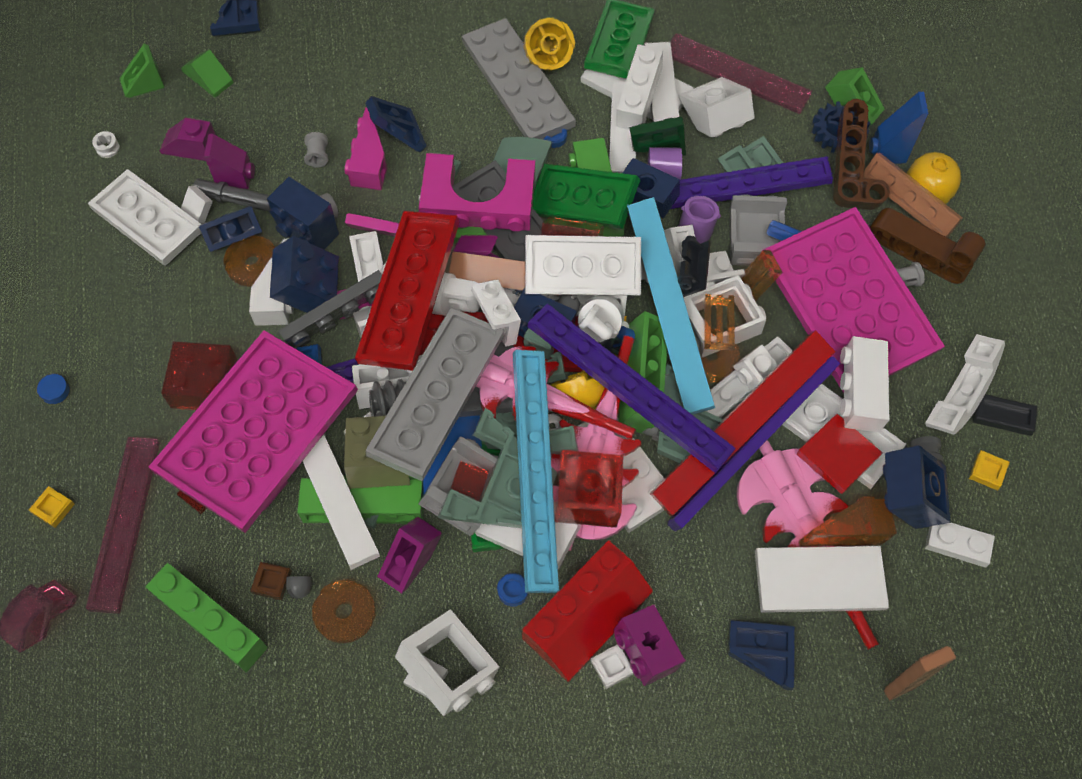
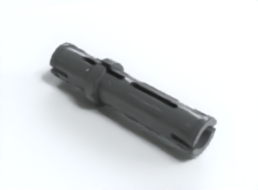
(222, 192)

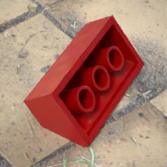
(587, 611)

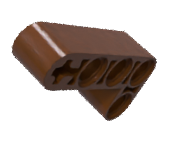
(856, 155)
(930, 249)

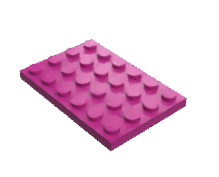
(849, 288)
(253, 430)

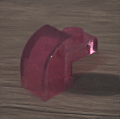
(30, 612)

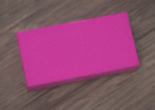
(371, 224)

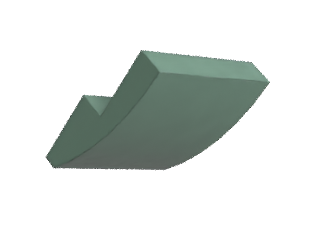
(525, 149)
(754, 155)

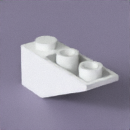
(265, 309)

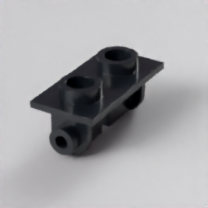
(695, 267)

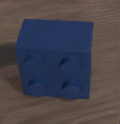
(302, 214)
(303, 274)
(916, 487)

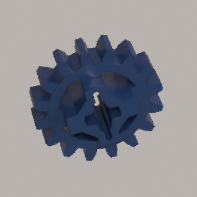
(826, 126)

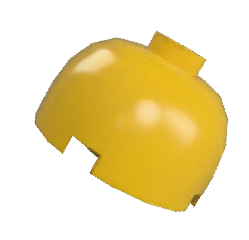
(549, 44)
(937, 174)
(582, 388)

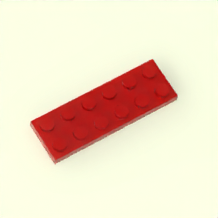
(407, 291)

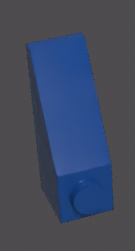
(900, 131)

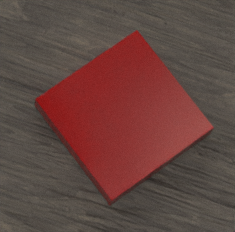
(839, 454)

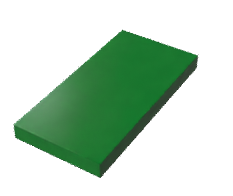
(617, 37)
(584, 195)

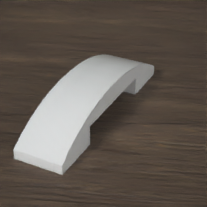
(970, 386)

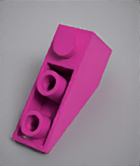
(368, 162)

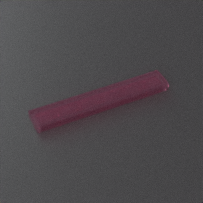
(721, 65)
(122, 526)

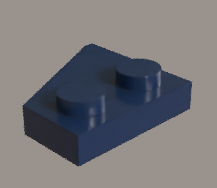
(237, 17)
(397, 121)
(764, 649)

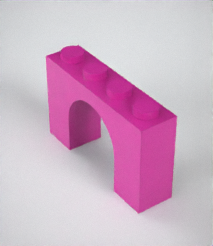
(506, 211)

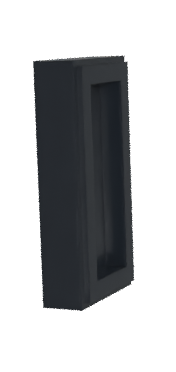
(1006, 415)

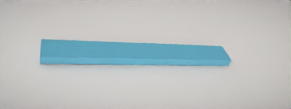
(671, 307)
(535, 473)

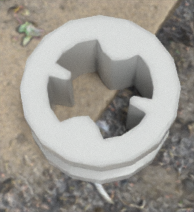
(106, 151)

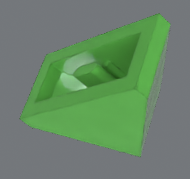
(208, 73)
(141, 74)

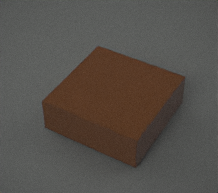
(270, 581)

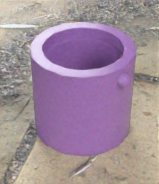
(666, 159)
(702, 214)

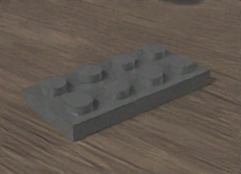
(486, 185)
(323, 317)

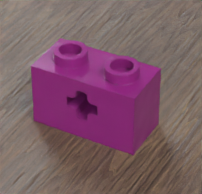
(648, 645)

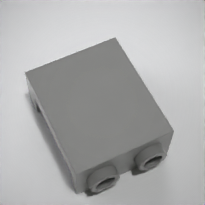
(749, 224)
(465, 451)

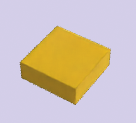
(989, 470)
(51, 507)

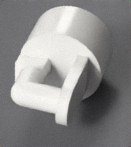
(455, 294)
(601, 317)

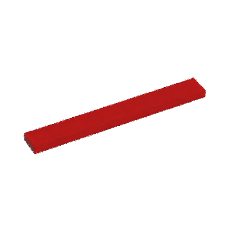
(746, 419)

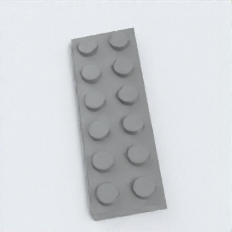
(518, 82)
(435, 394)

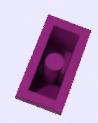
(187, 139)
(228, 163)
(409, 553)

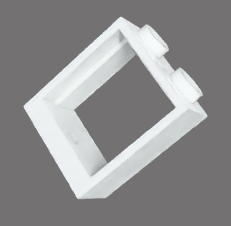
(743, 298)
(411, 658)

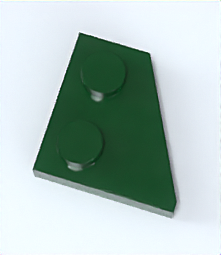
(659, 134)

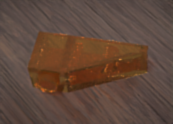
(859, 524)

